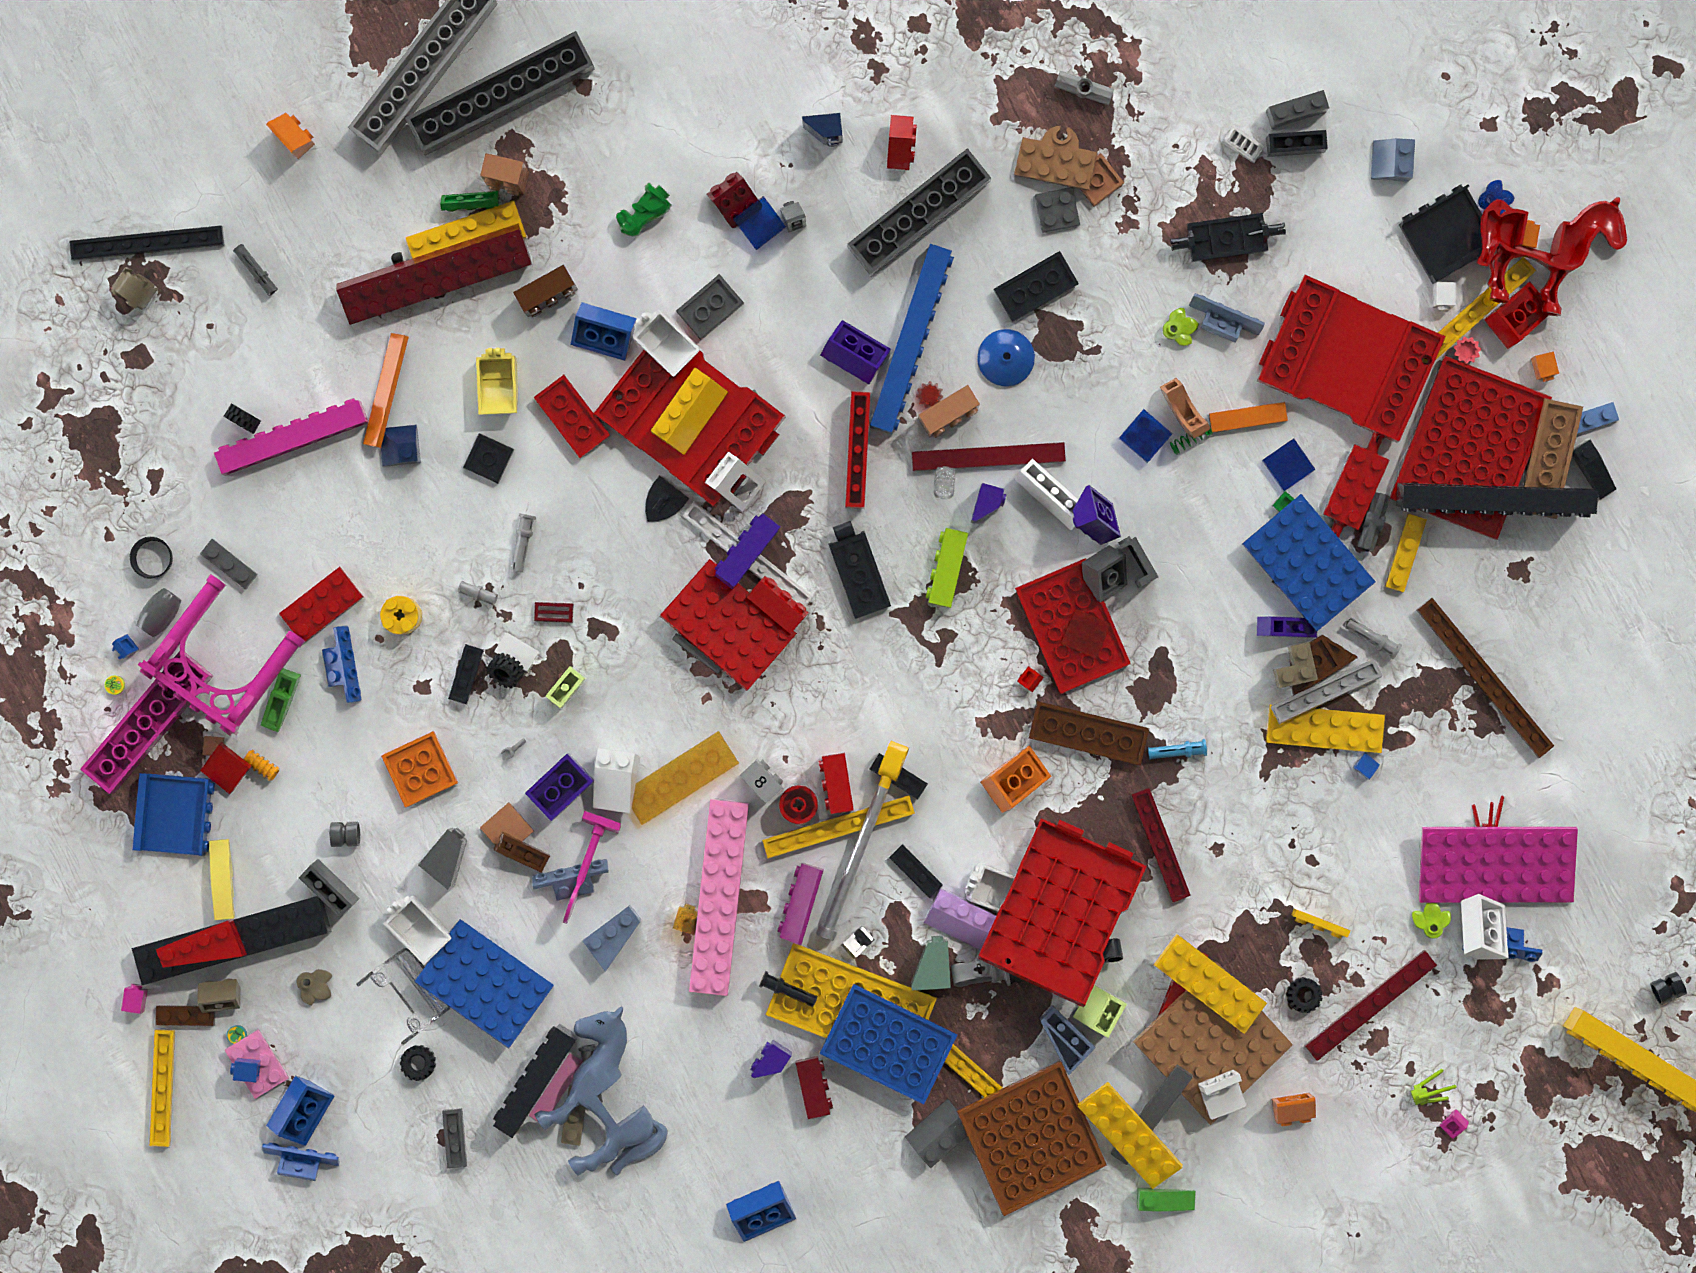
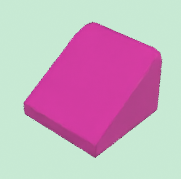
(1454, 1124)

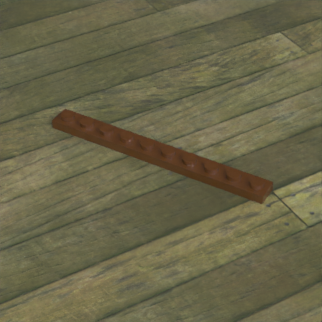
(1485, 677)

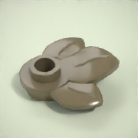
(316, 988)

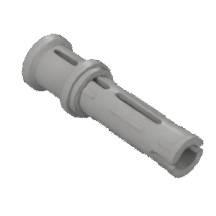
(524, 533)
(1381, 642)

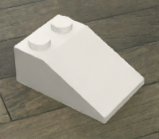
(615, 780)

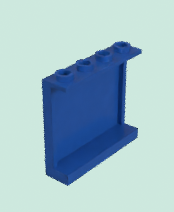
(173, 814)

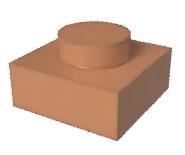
(210, 744)

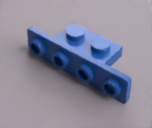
(341, 665)
(1516, 947)
(299, 1163)

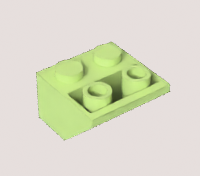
(1100, 1011)

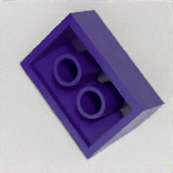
(855, 352)
(1096, 516)

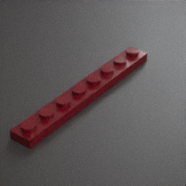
(1370, 1005)

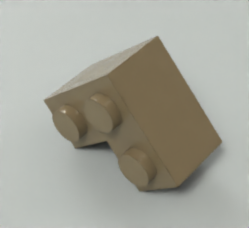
(1301, 668)

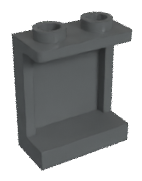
(1141, 559)

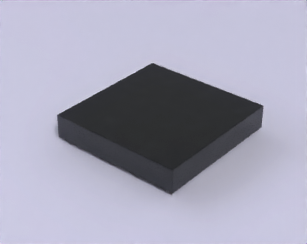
(488, 458)

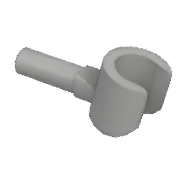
(512, 749)

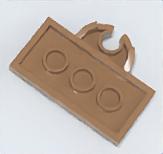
(1056, 160)

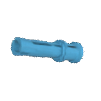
(1187, 749)

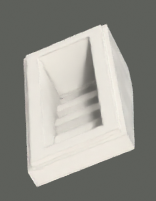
(1233, 145)

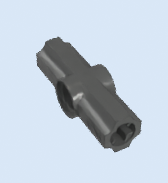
(1373, 522)

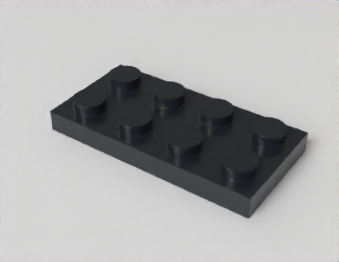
(1036, 286)

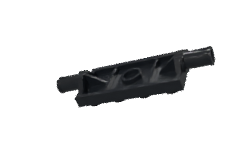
(1227, 237)

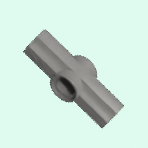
(1096, 91)

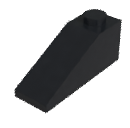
(1593, 468)

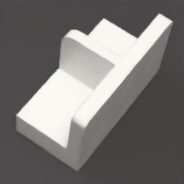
(517, 649)

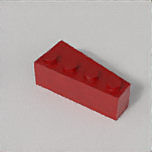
(207, 945)

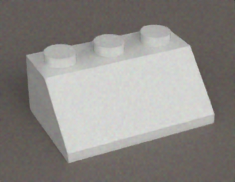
(1484, 928)

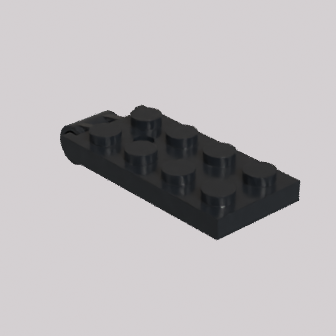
(859, 578)

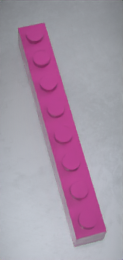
(291, 437)

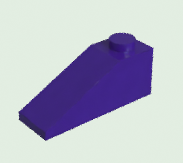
(1284, 627)

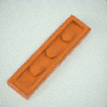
(1248, 417)

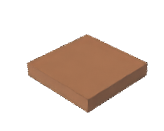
(1103, 182)
(506, 821)

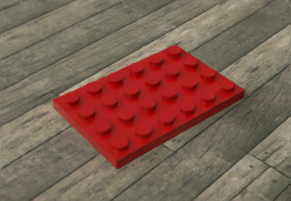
(1049, 608)
(726, 626)

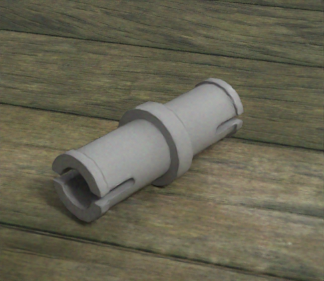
(477, 593)

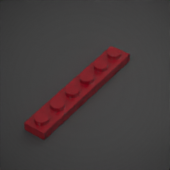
(1160, 845)

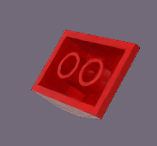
(1518, 317)

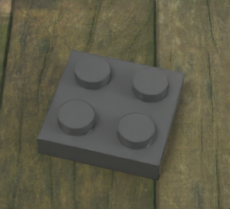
(1057, 209)

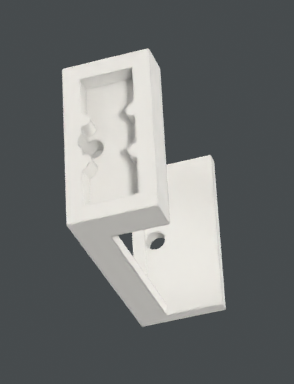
(727, 474)

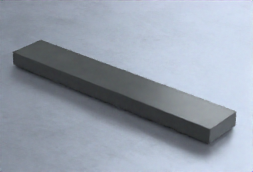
(1162, 1101)

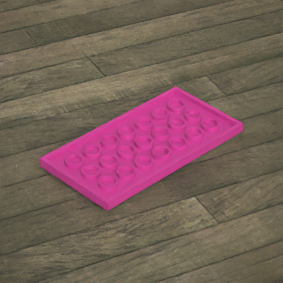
(1498, 864)

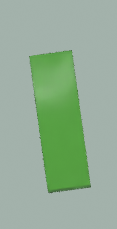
(280, 699)

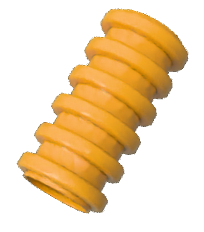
(261, 765)

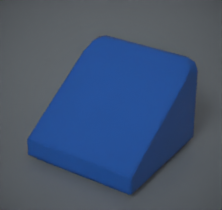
(1366, 766)

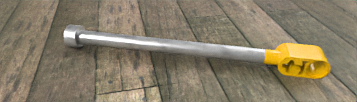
(889, 770)

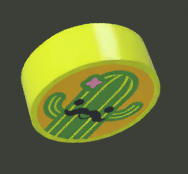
(114, 685)

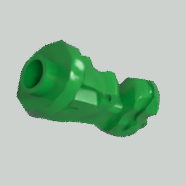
(649, 208)

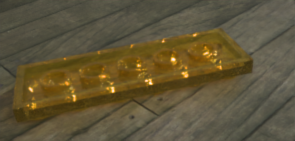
(682, 777)

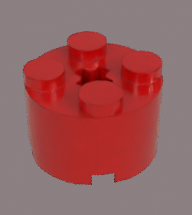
(792, 813)

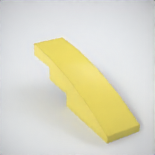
(221, 879)

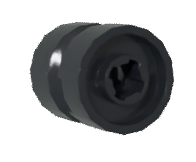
(1668, 988)

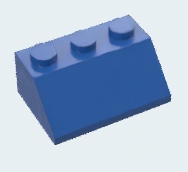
(603, 331)
(300, 1111)
(760, 1211)

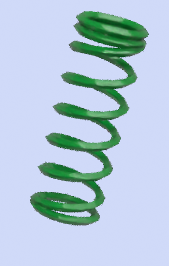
(1174, 447)

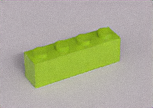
(948, 567)

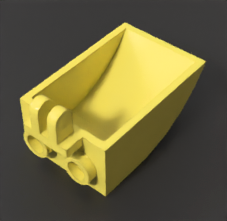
(497, 382)

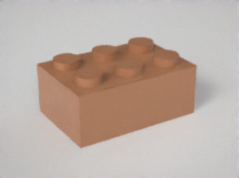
(504, 174)
(949, 412)

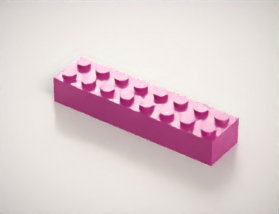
(140, 729)

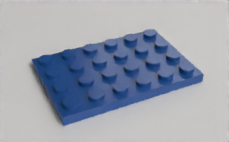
(1308, 562)
(484, 984)
(888, 1043)

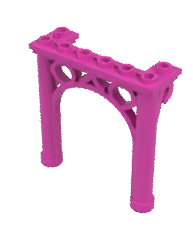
(178, 636)

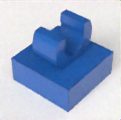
(124, 646)

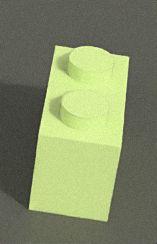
(565, 687)

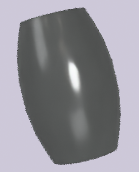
(158, 612)

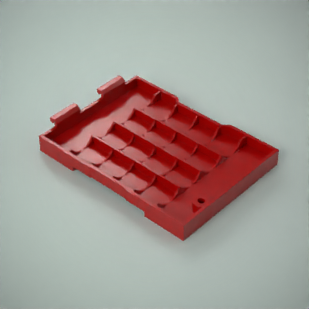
(1350, 357)
(740, 424)
(1062, 911)

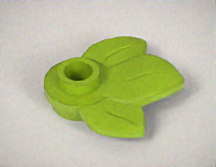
(1183, 327)
(1431, 917)

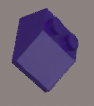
(988, 501)

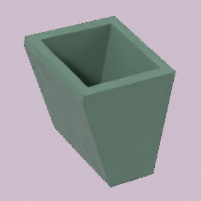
(933, 966)

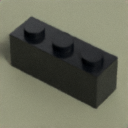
(1296, 143)

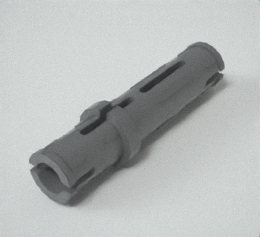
(243, 253)

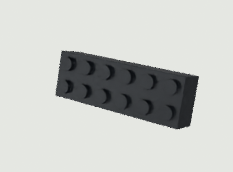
(535, 1081)

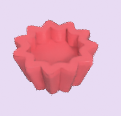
(1467, 350)

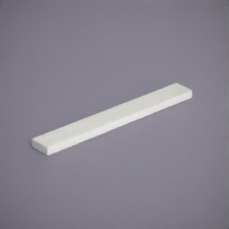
(726, 538)

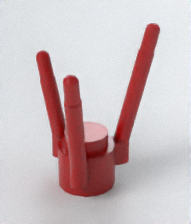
(1490, 819)

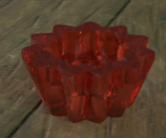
(929, 394)

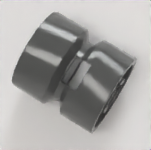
(343, 834)

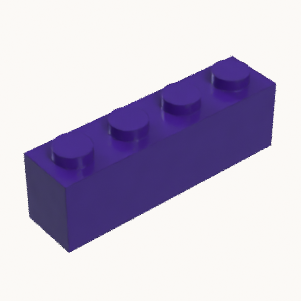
(747, 550)

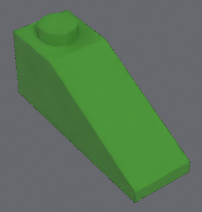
(1165, 1199)

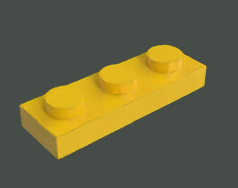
(1320, 924)

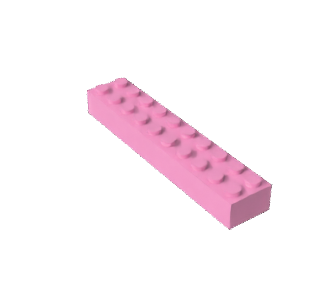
(719, 897)

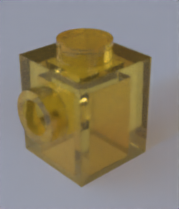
(685, 918)

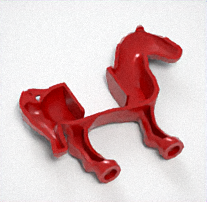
(1568, 247)

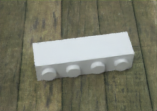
(1048, 492)

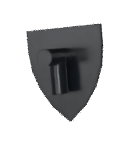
(663, 500)

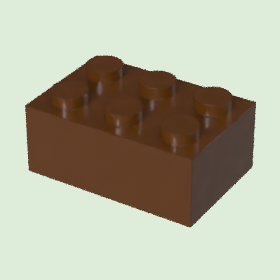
(546, 291)

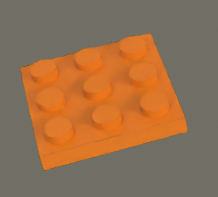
(419, 769)

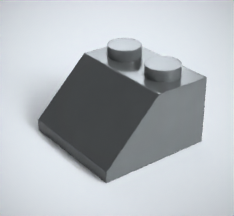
(1105, 572)

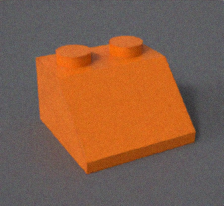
(291, 135)
(1294, 1108)

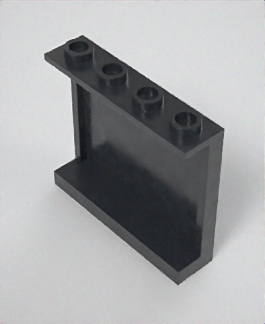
(1445, 233)

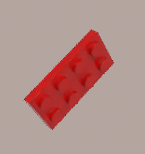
(572, 416)
(321, 604)

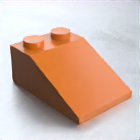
(1015, 779)

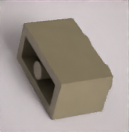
(219, 995)

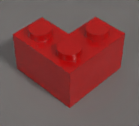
(901, 139)

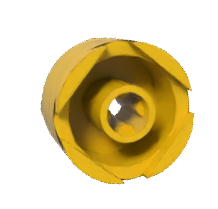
(406, 624)

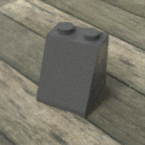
(445, 857)

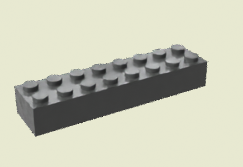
(919, 212)

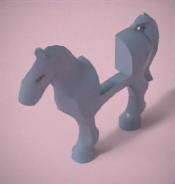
(592, 1079)

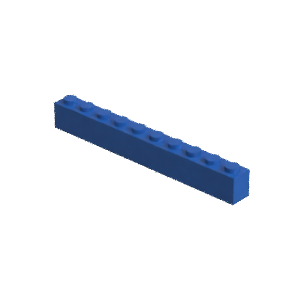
(911, 338)

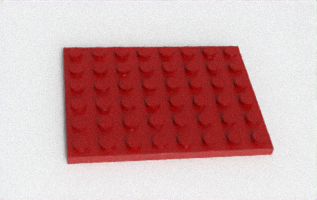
(1472, 434)

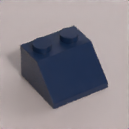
(825, 128)

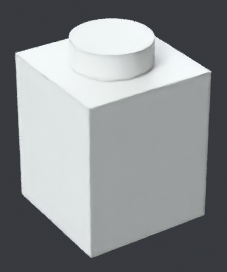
(1444, 295)

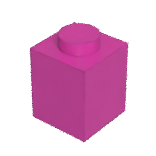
(134, 999)

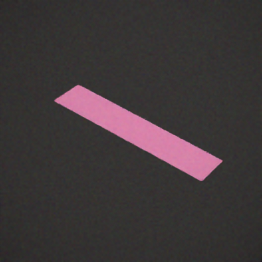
(557, 1086)

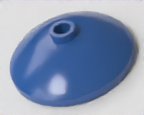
(1003, 371)

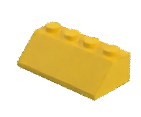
(689, 411)

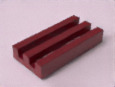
(537, 611)

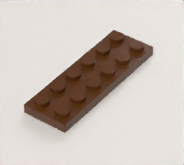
(1088, 733)

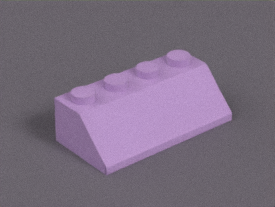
(960, 918)

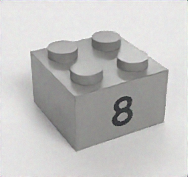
(761, 780)

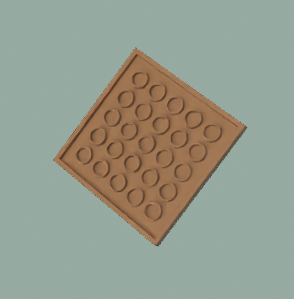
(1209, 1046)

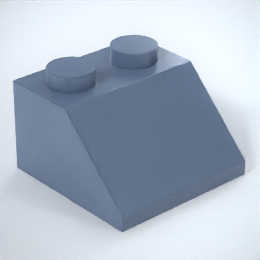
(1393, 159)

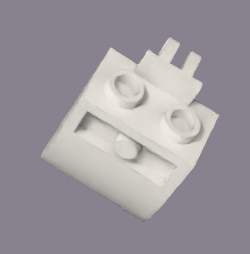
(664, 341)
(988, 886)
(416, 928)

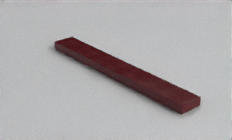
(988, 456)

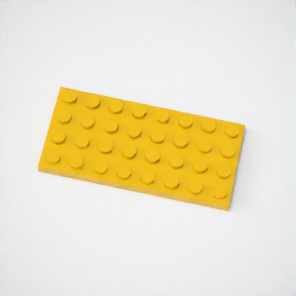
(831, 982)

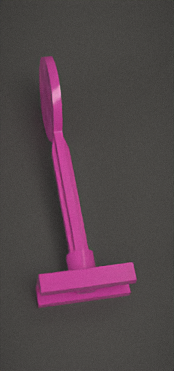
(600, 825)

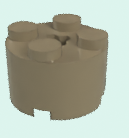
(134, 288)

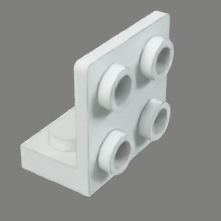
(1222, 1094)

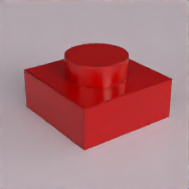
(1030, 679)

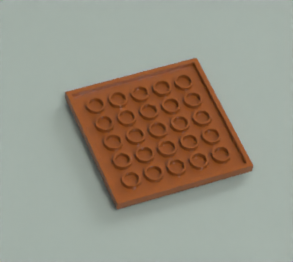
(1031, 1138)

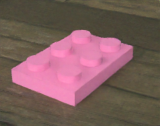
(255, 1047)

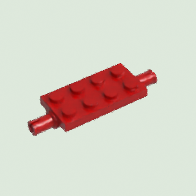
(1356, 486)

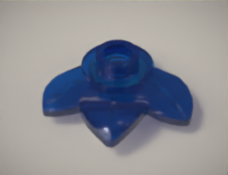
(1495, 191)

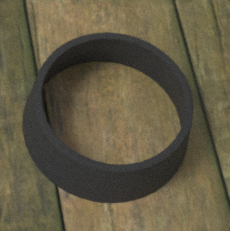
(133, 554)

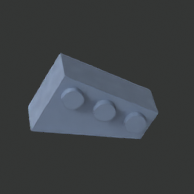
(611, 937)
(1066, 1038)

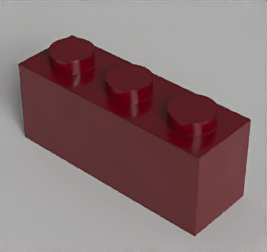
(814, 1087)

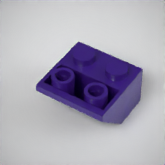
(772, 1061)

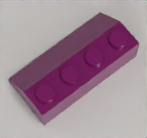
(801, 903)

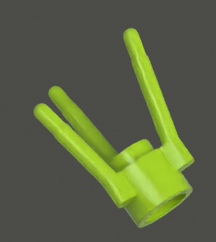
(1421, 1095)

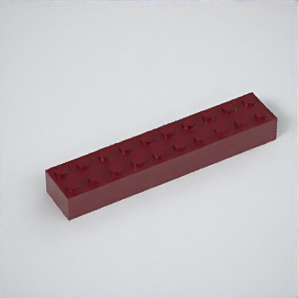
(433, 274)

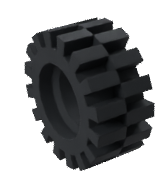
(242, 418)
(505, 670)
(1315, 999)
(417, 1051)

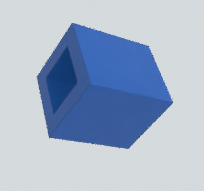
(245, 1070)

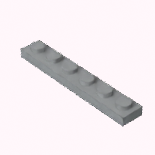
(1326, 691)

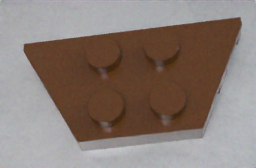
(1327, 659)

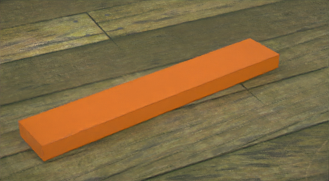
(385, 390)

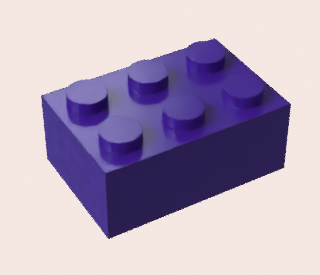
(559, 787)

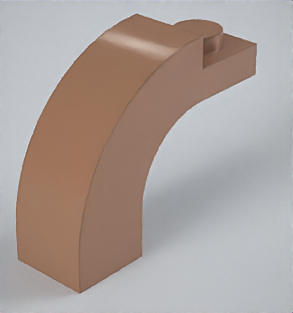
(1184, 409)

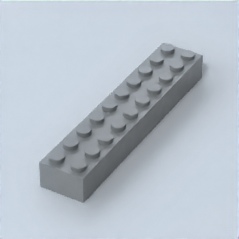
(419, 70)

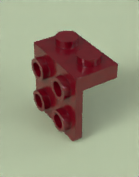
(732, 197)

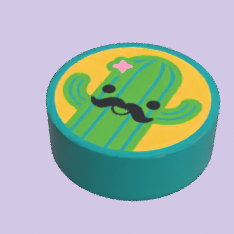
(236, 1033)

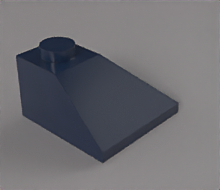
(400, 446)

